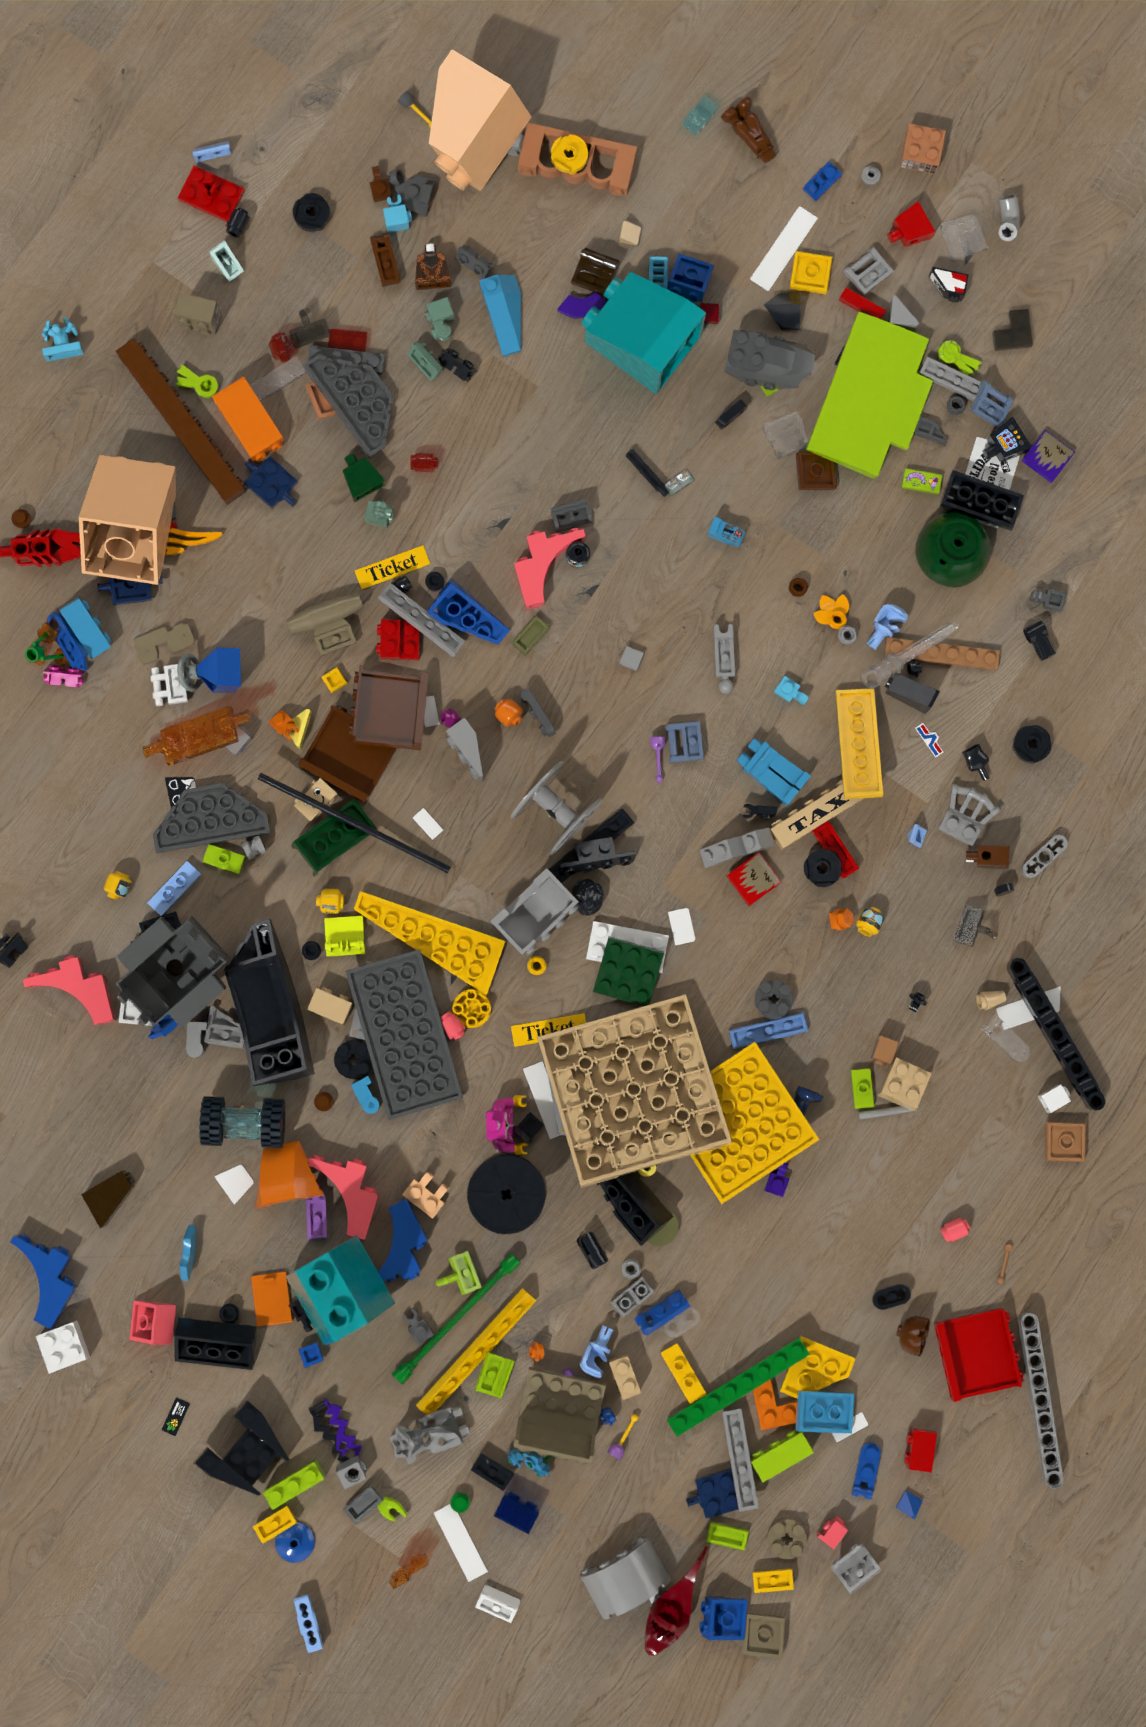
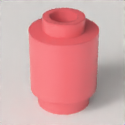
(452, 1026)
(955, 1229)

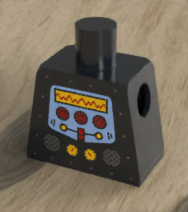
(1007, 442)

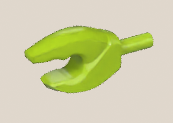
(389, 1503)

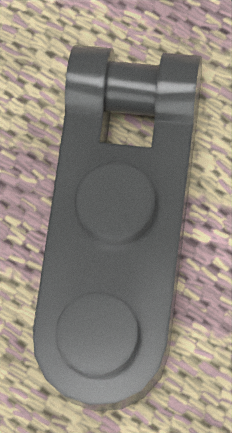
(537, 713)

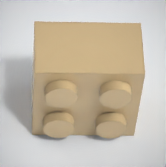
(904, 1084)

